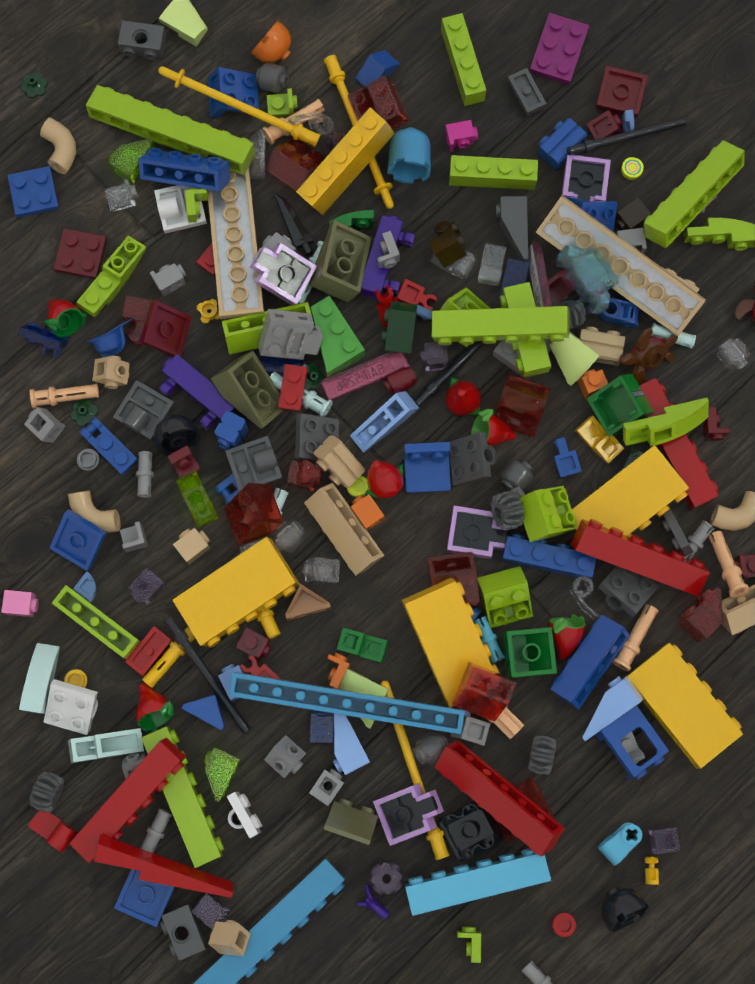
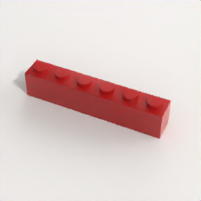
(682, 453)
(640, 557)
(130, 797)
(499, 798)

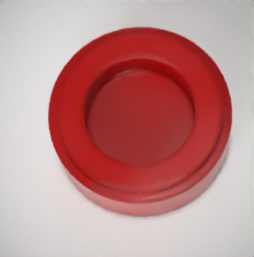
(563, 924)

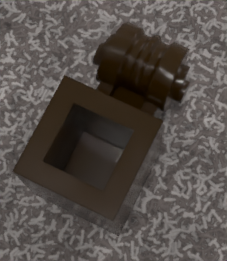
(448, 245)

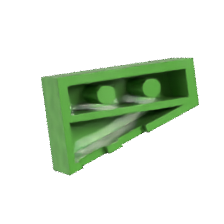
(339, 344)

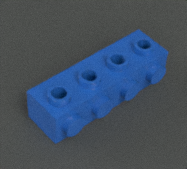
(184, 169)
(548, 558)
(590, 661)

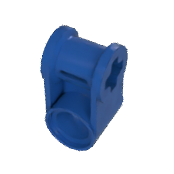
(624, 314)

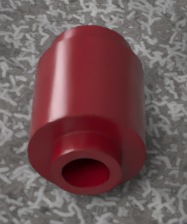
(399, 380)

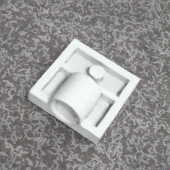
(173, 209)
(71, 707)
(240, 806)

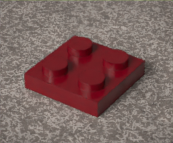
(621, 91)
(80, 254)
(165, 328)

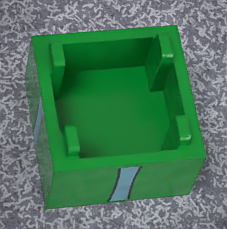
(619, 404)

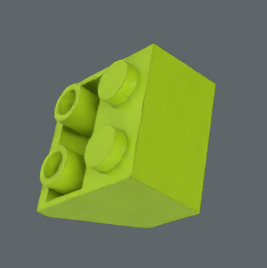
(547, 513)
(505, 597)

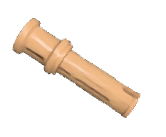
(273, 133)
(52, 399)
(731, 572)
(631, 646)

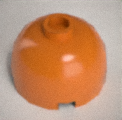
(273, 45)

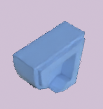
(628, 121)
(424, 313)
(86, 587)

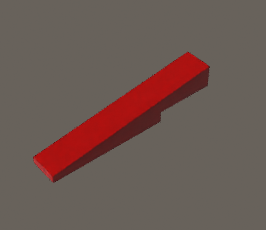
(159, 869)

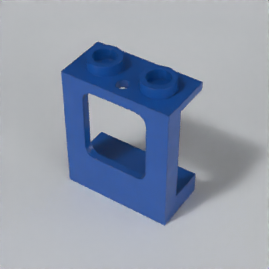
(623, 726)

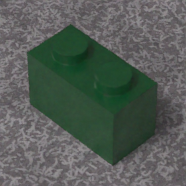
(400, 327)

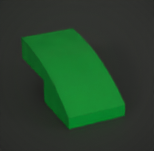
(362, 645)

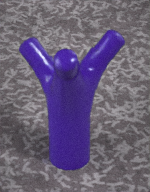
(373, 904)

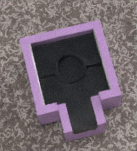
(586, 178)
(282, 272)
(474, 532)
(408, 813)

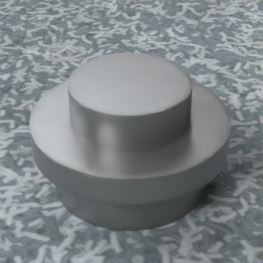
(88, 459)

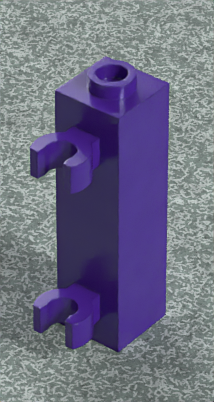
(376, 277)
(197, 387)

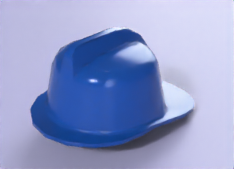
(111, 342)

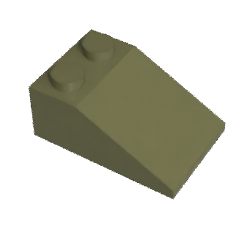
(341, 262)
(249, 389)
(351, 821)

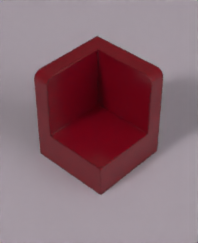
(560, 287)

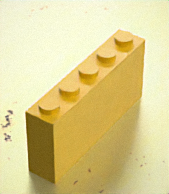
(346, 161)
(634, 494)
(236, 593)
(447, 634)
(684, 705)

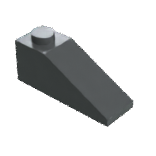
(513, 222)

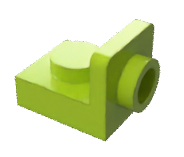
(282, 104)
(193, 200)
(474, 947)

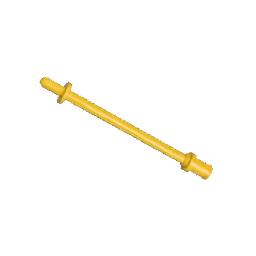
(337, 77)
(297, 131)
(434, 835)

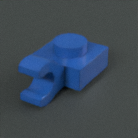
(566, 462)

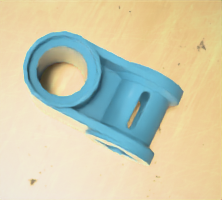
(617, 846)

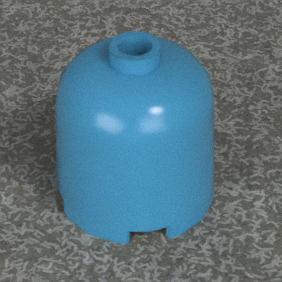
(409, 156)

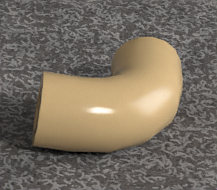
(63, 142)
(82, 504)
(735, 518)

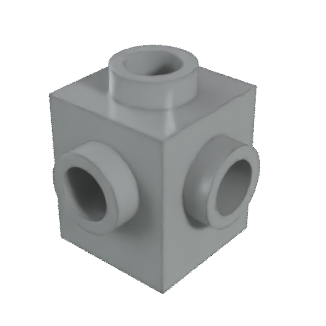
(285, 757)

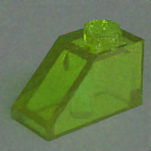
(126, 158)
(196, 499)
(220, 770)

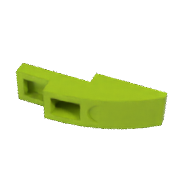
(718, 230)
(113, 277)
(672, 424)

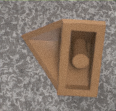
(306, 603)

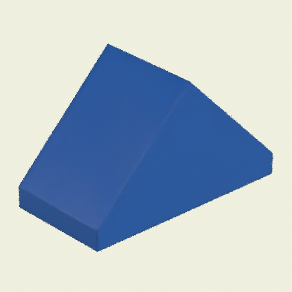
(376, 66)
(208, 710)

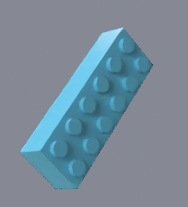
(476, 882)

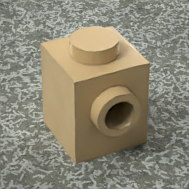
(192, 544)
(229, 938)

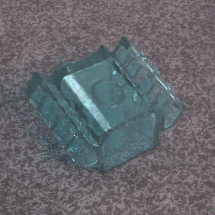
(589, 276)

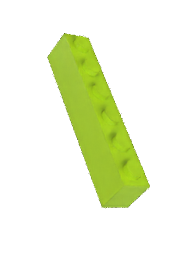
(694, 194)
(501, 324)
(188, 806)

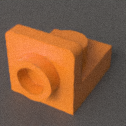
(337, 674)

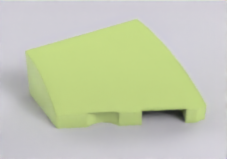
(185, 20)
(573, 357)
(358, 683)

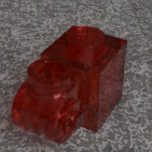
(136, 309)
(304, 475)

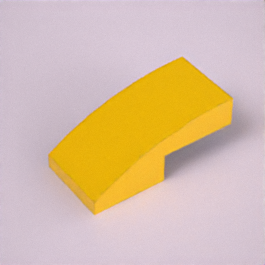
(596, 438)

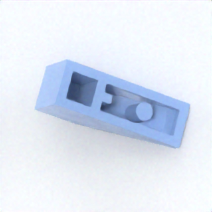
(384, 420)
(615, 702)
(347, 746)

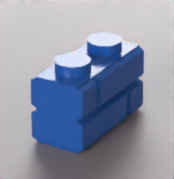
(554, 148)
(231, 431)

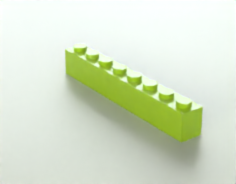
(169, 128)

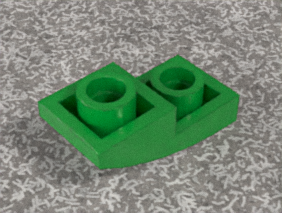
(361, 219)

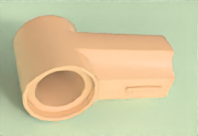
(508, 723)

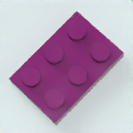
(559, 48)

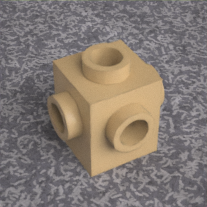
(111, 372)

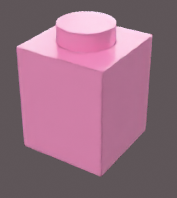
(19, 603)

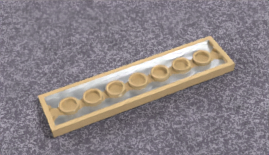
(235, 248)
(638, 276)

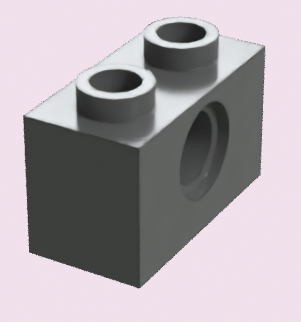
(134, 32)
(194, 942)

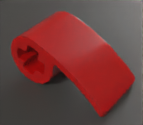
(53, 829)

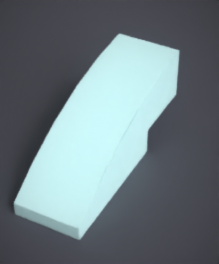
(39, 678)
(105, 745)

